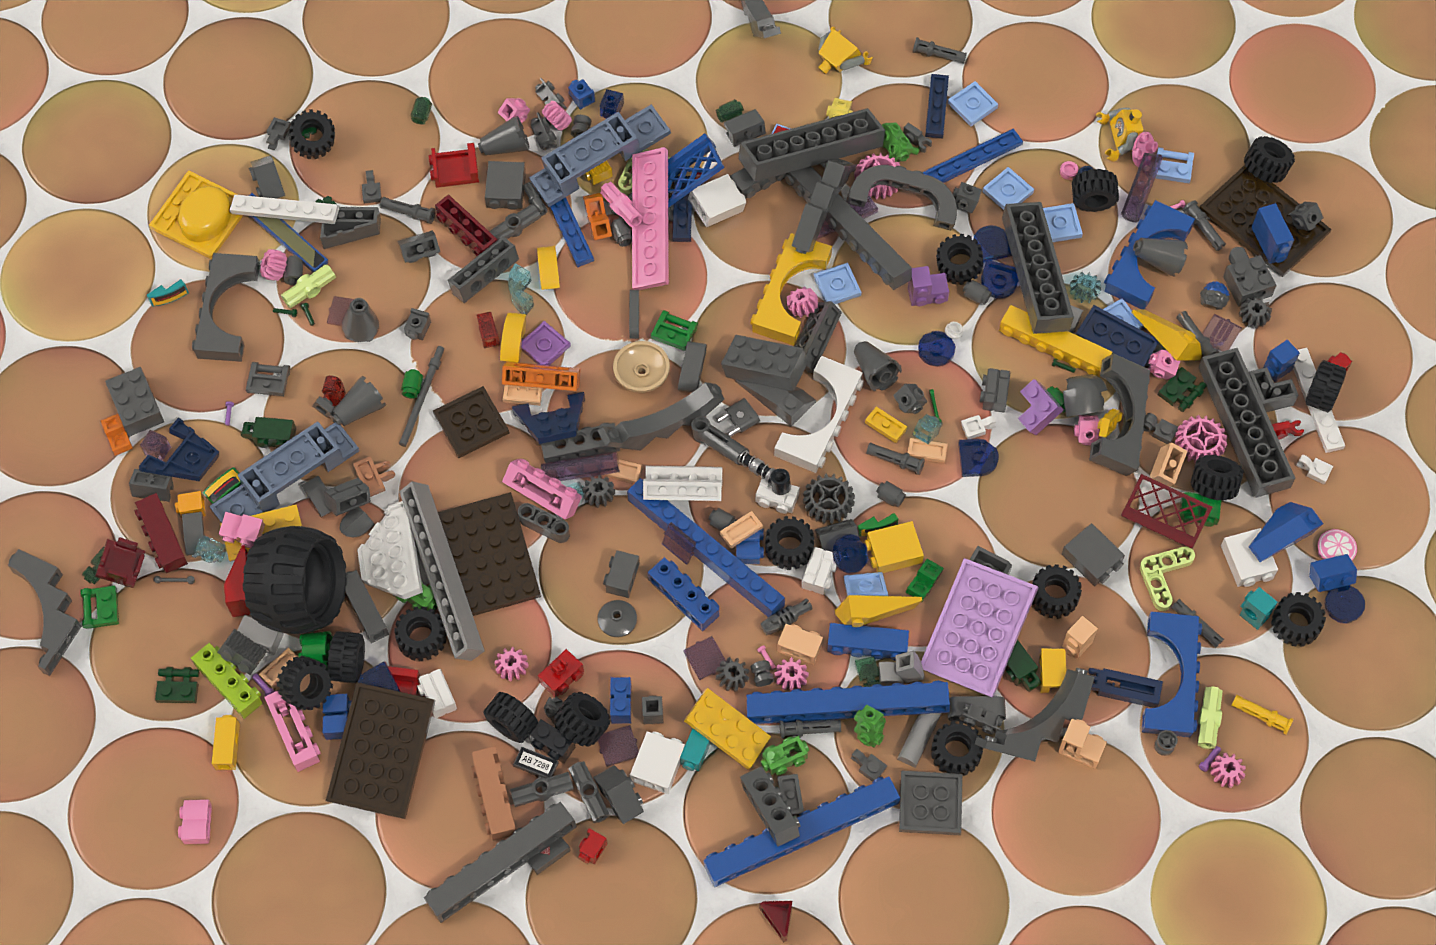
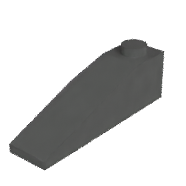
(785, 404)

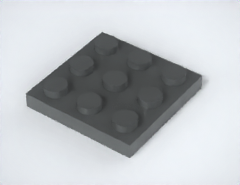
(930, 803)

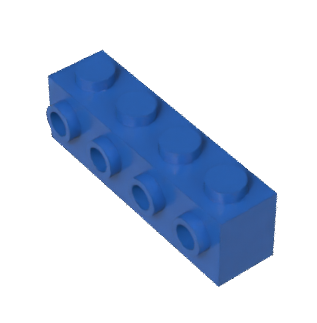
(683, 593)

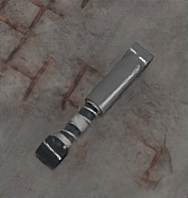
(706, 433)

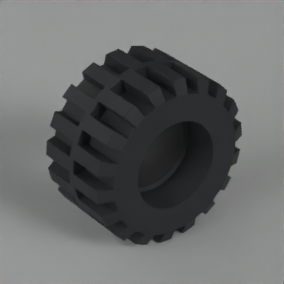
(308, 120)
(1269, 159)
(1095, 190)
(955, 246)
(1325, 386)
(1217, 477)
(789, 557)
(1063, 579)
(1305, 606)
(414, 620)
(346, 656)
(317, 689)
(510, 717)
(582, 719)
(952, 763)

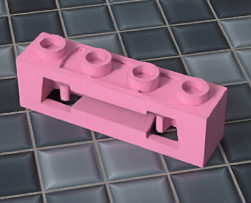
(542, 488)
(306, 756)

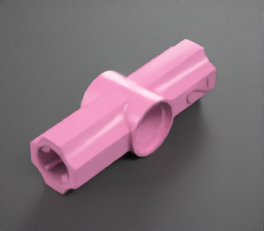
(621, 204)

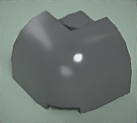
(1084, 395)

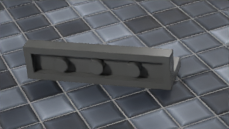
(819, 334)

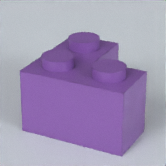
(927, 288)
(1043, 407)

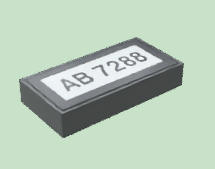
(535, 763)

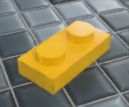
(886, 424)

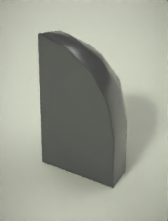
(355, 523)

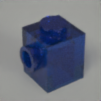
(611, 103)

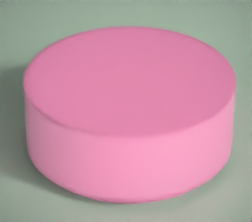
(1069, 170)

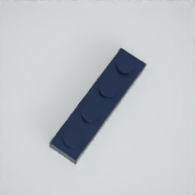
(937, 106)
(682, 217)

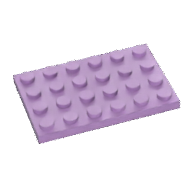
(978, 627)

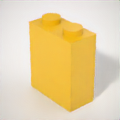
(894, 547)

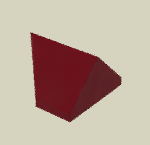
(778, 915)

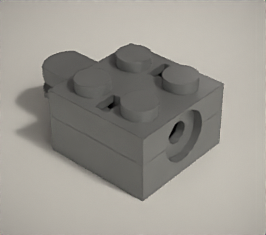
(1248, 277)

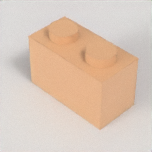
(1168, 464)
(1079, 637)
(800, 643)

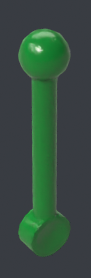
(931, 392)

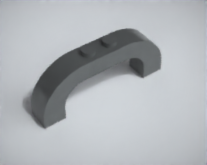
(909, 181)

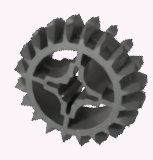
(822, 487)

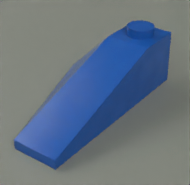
(1285, 528)

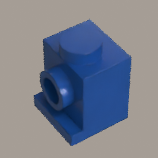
(581, 93)

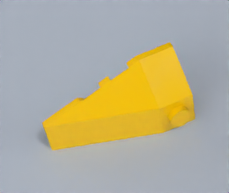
(1173, 338)
(862, 610)

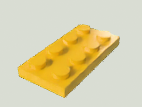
(272, 519)
(727, 728)

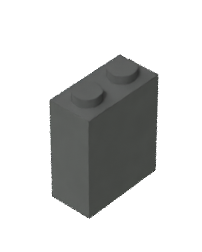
(505, 185)
(1093, 555)

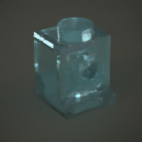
(930, 424)
(209, 550)

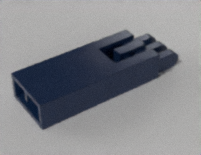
(1132, 687)

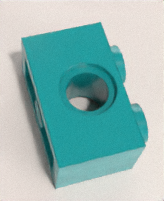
(1257, 607)

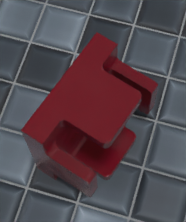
(120, 562)

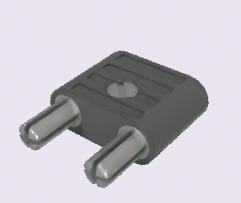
(741, 415)

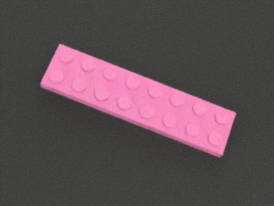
(650, 237)

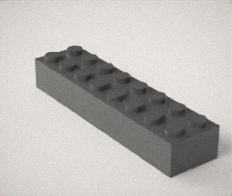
(811, 144)
(1037, 268)
(1246, 423)

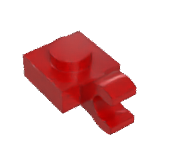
(1284, 428)

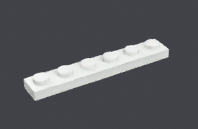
(284, 209)
(1324, 422)

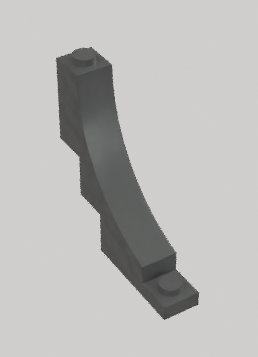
(760, 18)
(824, 194)
(640, 432)
(58, 627)
(1067, 704)

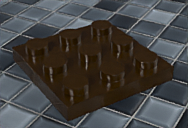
(471, 422)

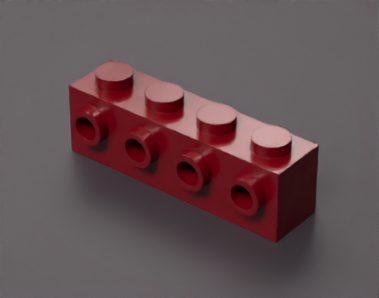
(464, 225)
(161, 533)

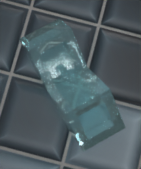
(518, 281)

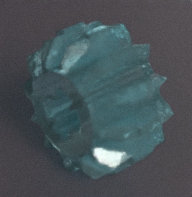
(1085, 287)

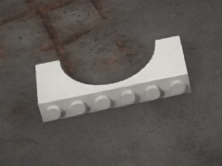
(810, 449)

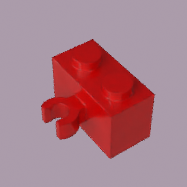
(561, 673)

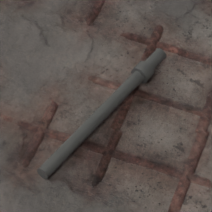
(434, 365)

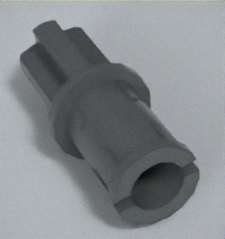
(535, 198)

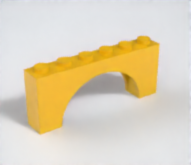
(771, 316)

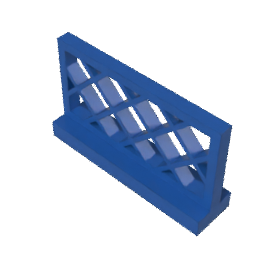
(686, 157)

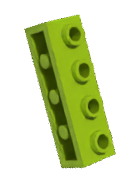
(227, 680)

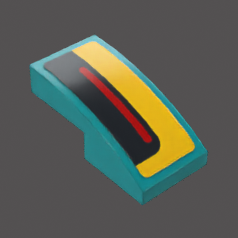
(163, 296)

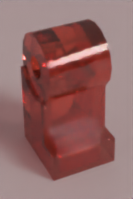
(487, 329)
(333, 389)

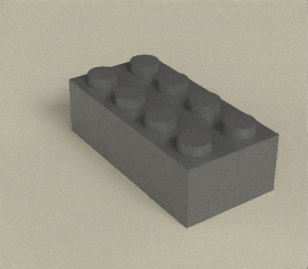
(764, 362)

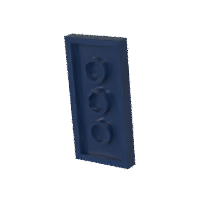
(1117, 336)

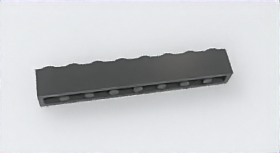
(499, 862)

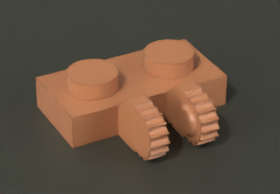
(369, 474)

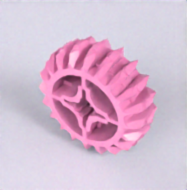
(880, 190)
(1207, 432)

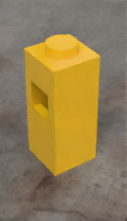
(225, 743)

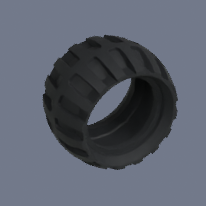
(294, 579)

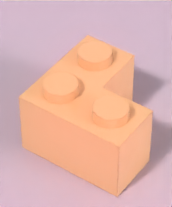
(1080, 745)

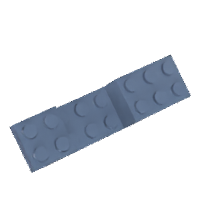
(595, 147)
(284, 467)

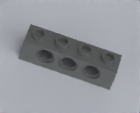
(483, 269)
(572, 450)
(769, 806)

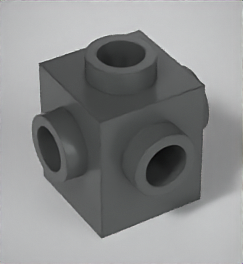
(966, 197)
(1306, 215)
(910, 398)

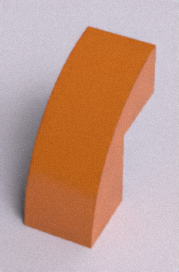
(597, 216)

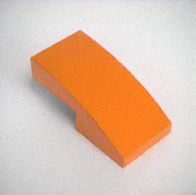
(116, 434)

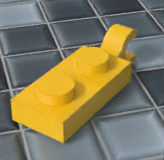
(1109, 422)

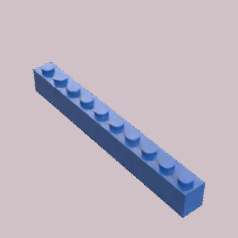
(711, 552)
(846, 702)
(814, 825)

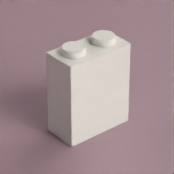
(717, 200)
(1242, 561)
(657, 762)

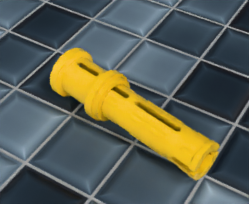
(1271, 718)

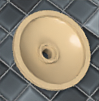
(641, 357)

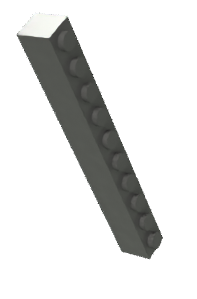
(855, 232)

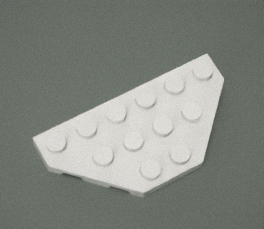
(390, 555)

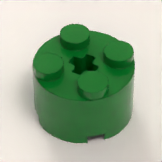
(316, 645)

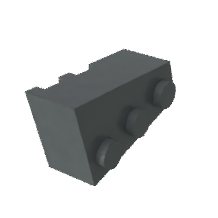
(351, 225)

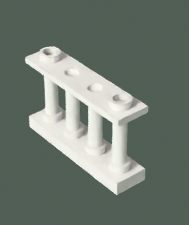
(682, 483)

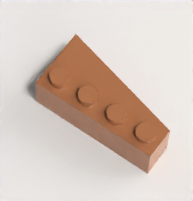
(493, 792)

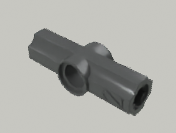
(521, 219)
(528, 793)
(594, 802)

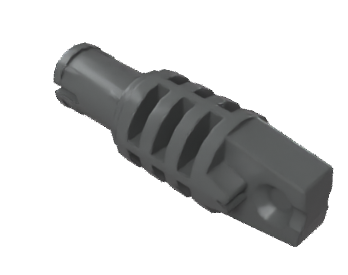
(785, 616)

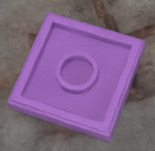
(544, 344)

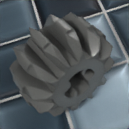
(1255, 312)
(598, 497)
(739, 671)

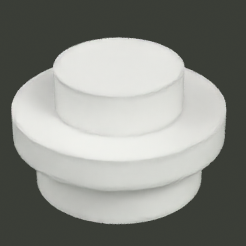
(954, 330)

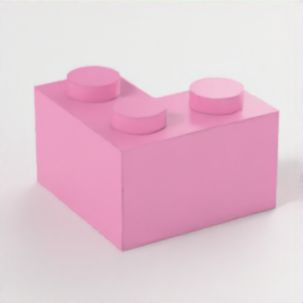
(241, 529)

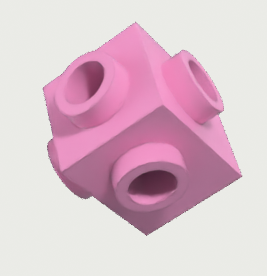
(514, 107)
(1163, 364)
(1087, 429)

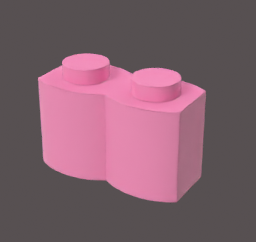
(196, 821)

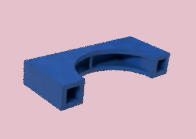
(1159, 223)
(1181, 635)

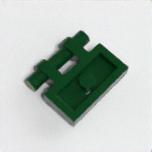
(1178, 385)
(177, 692)

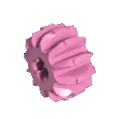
(557, 115)
(273, 264)
(802, 302)
(517, 667)
(798, 671)
(1236, 770)

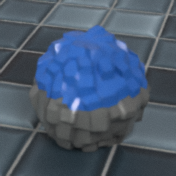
(1215, 295)

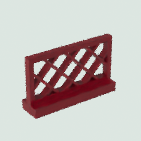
(1158, 526)

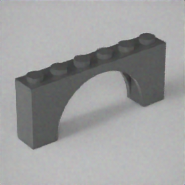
(224, 273)

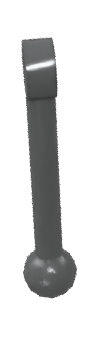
(157, 579)

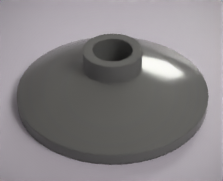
(617, 626)

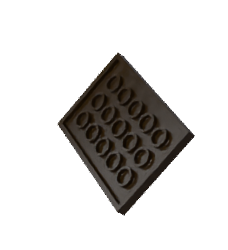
(1235, 209)
(490, 553)
(380, 750)

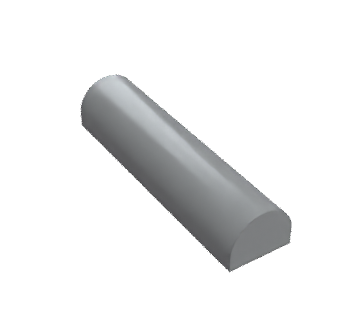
(918, 738)

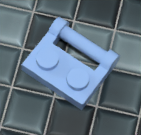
(1174, 170)

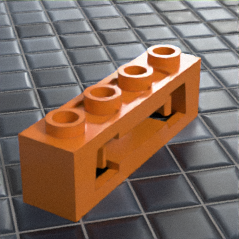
(541, 376)

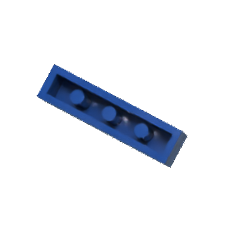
(867, 641)

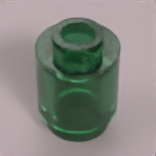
(421, 110)
(729, 110)

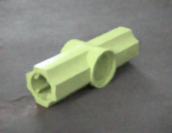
(308, 286)
(1210, 717)

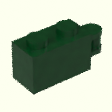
(269, 431)
(1021, 668)

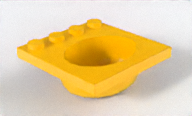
(197, 215)

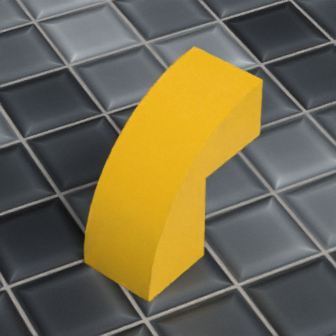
(548, 267)
(512, 337)

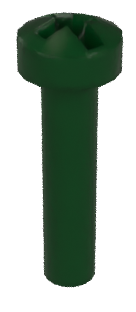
(305, 306)
(283, 311)
(1061, 365)

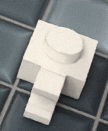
(976, 427)
(1316, 470)

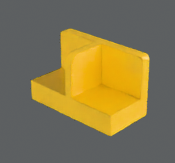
(1052, 668)

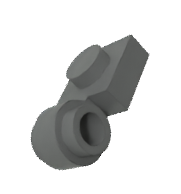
(1164, 430)

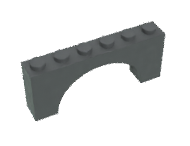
(1131, 384)

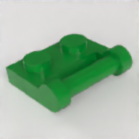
(671, 334)
(106, 607)

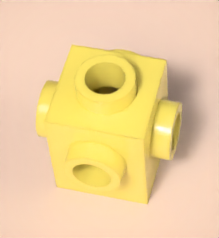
(839, 107)

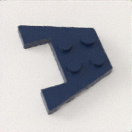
(555, 424)
(188, 461)

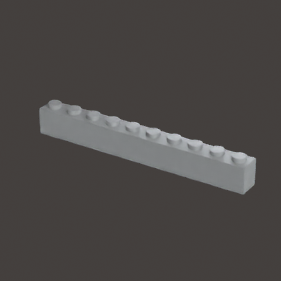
(441, 571)

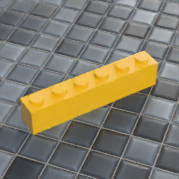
(1061, 345)

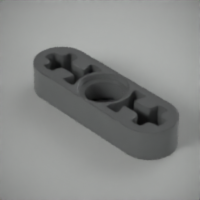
(634, 314)

